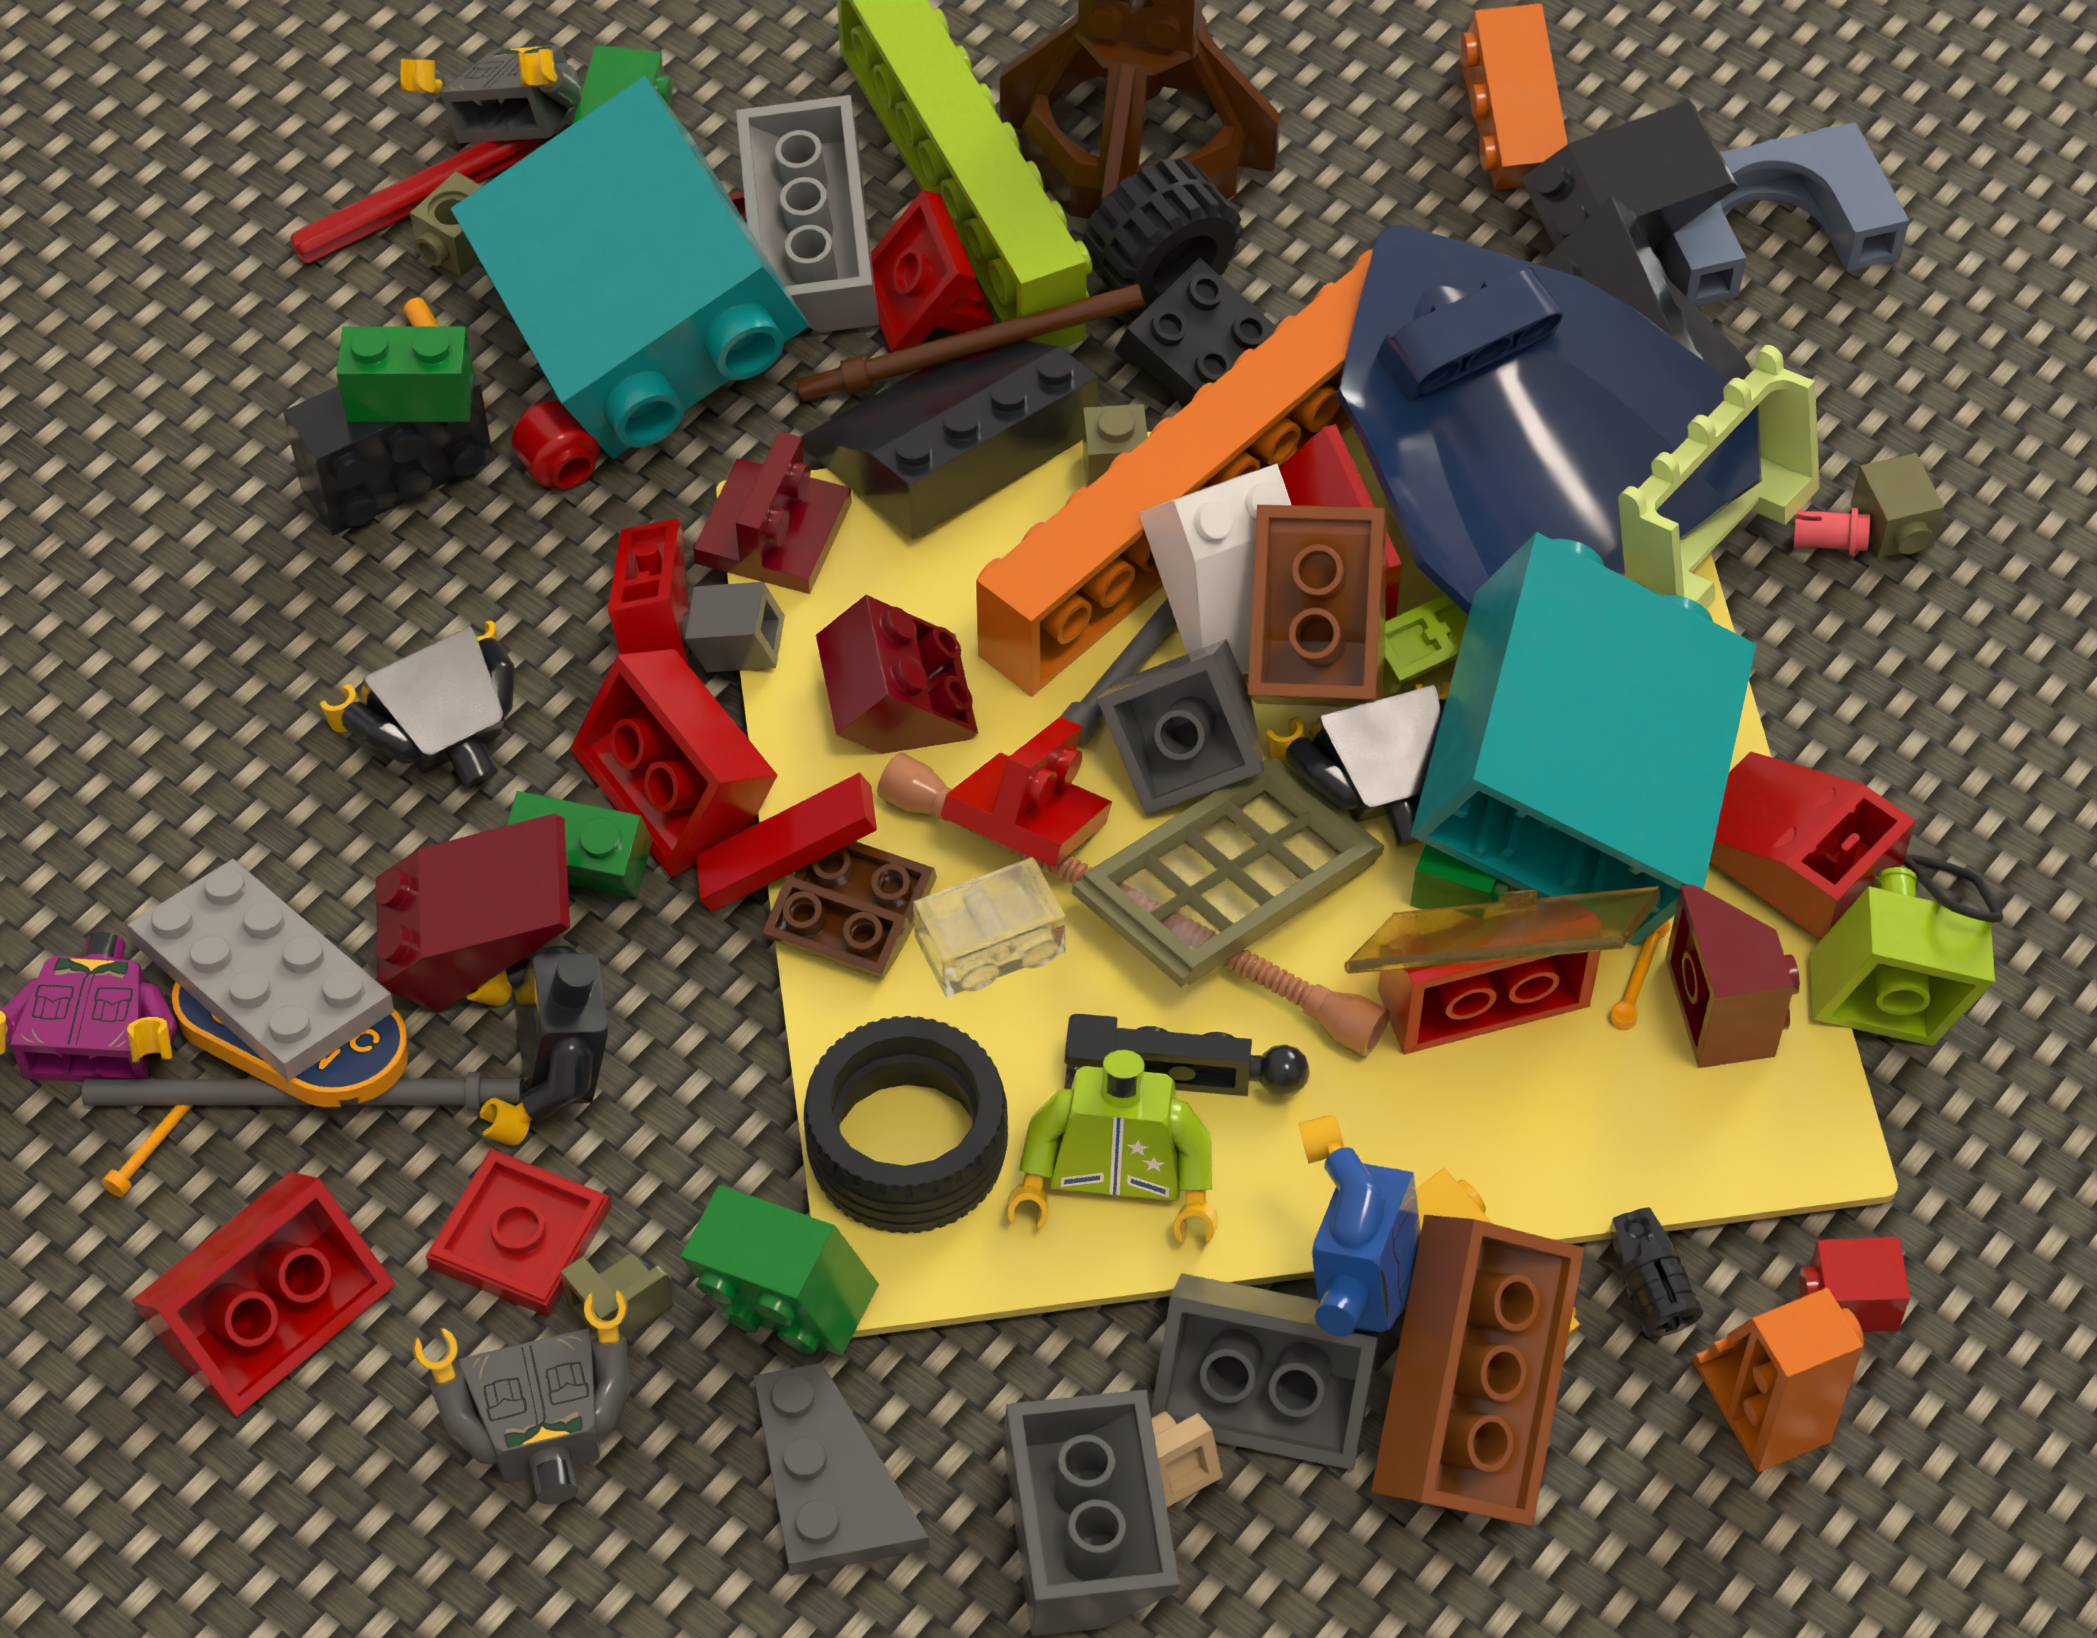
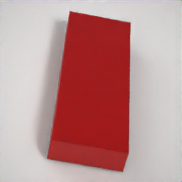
(786, 842)

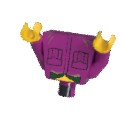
(88, 1017)

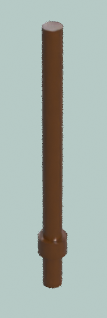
(859, 373)

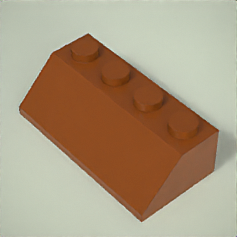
(1478, 1369)

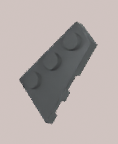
(827, 1477)

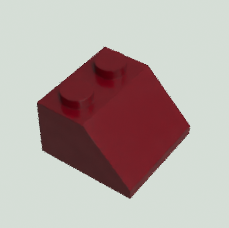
(1729, 979)

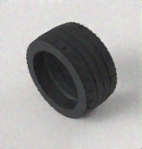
(890, 1056)

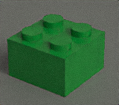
(779, 1272)

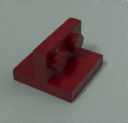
(774, 520)

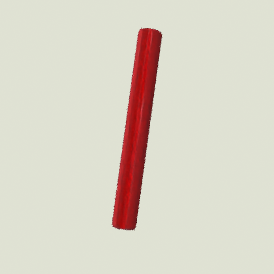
(404, 196)

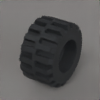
(1160, 227)

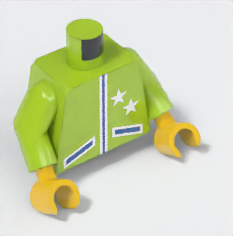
(1119, 1137)

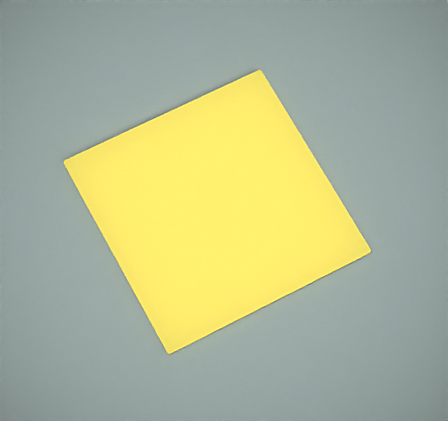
(1541, 1118)

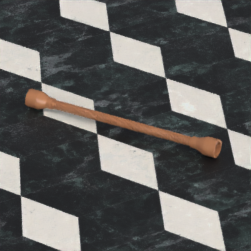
(1345, 1016)

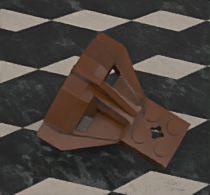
(1139, 51)

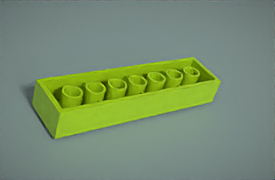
(965, 153)

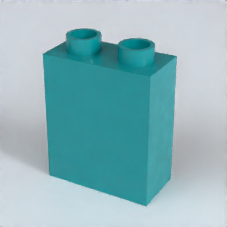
(629, 270)
(1585, 732)

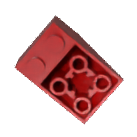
(1806, 838)

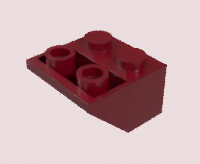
(894, 679)

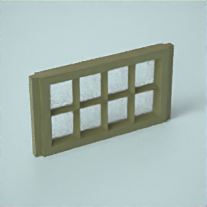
(1227, 871)

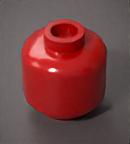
(554, 446)

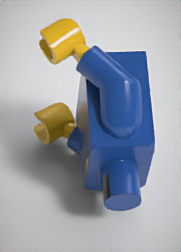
(1366, 1236)

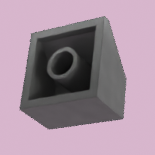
(1184, 727)

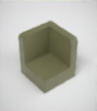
(645, 1291)

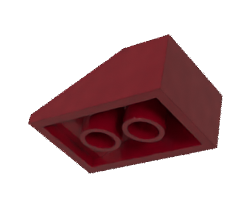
(470, 909)

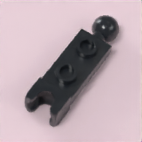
(1195, 1061)

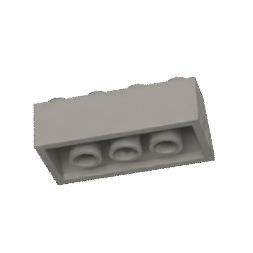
(811, 207)

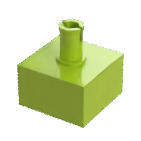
(1900, 963)

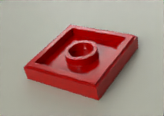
(518, 1231)

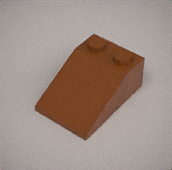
(1318, 606)

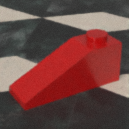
(650, 589)

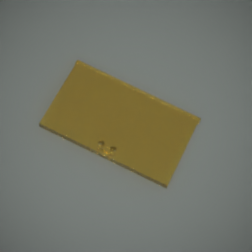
(1505, 929)

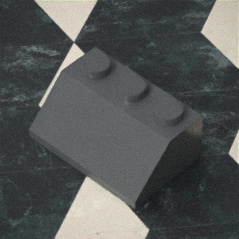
(1264, 1371)
(1088, 1509)

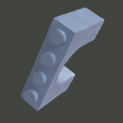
(1819, 171)

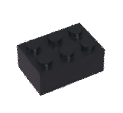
(373, 466)

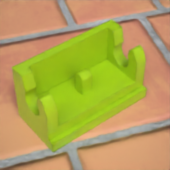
(1421, 641)

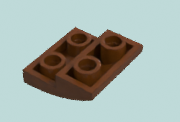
(851, 907)

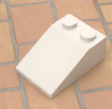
(1207, 557)

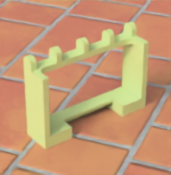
(1788, 473)

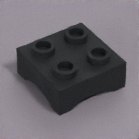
(1193, 332)

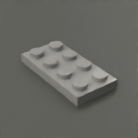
(261, 969)

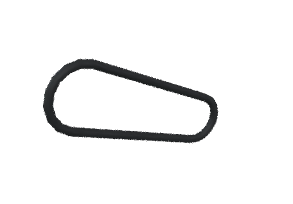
(1995, 914)

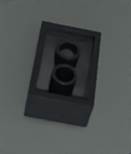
(1654, 165)

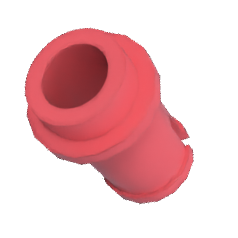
(1832, 530)

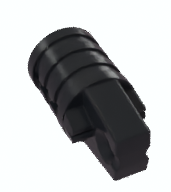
(1653, 1274)

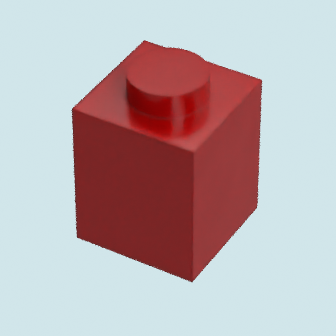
(1863, 1277)

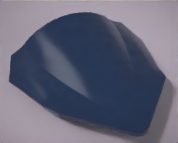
(1520, 407)

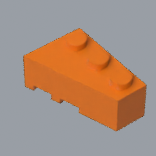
(1512, 91)
(1785, 1376)

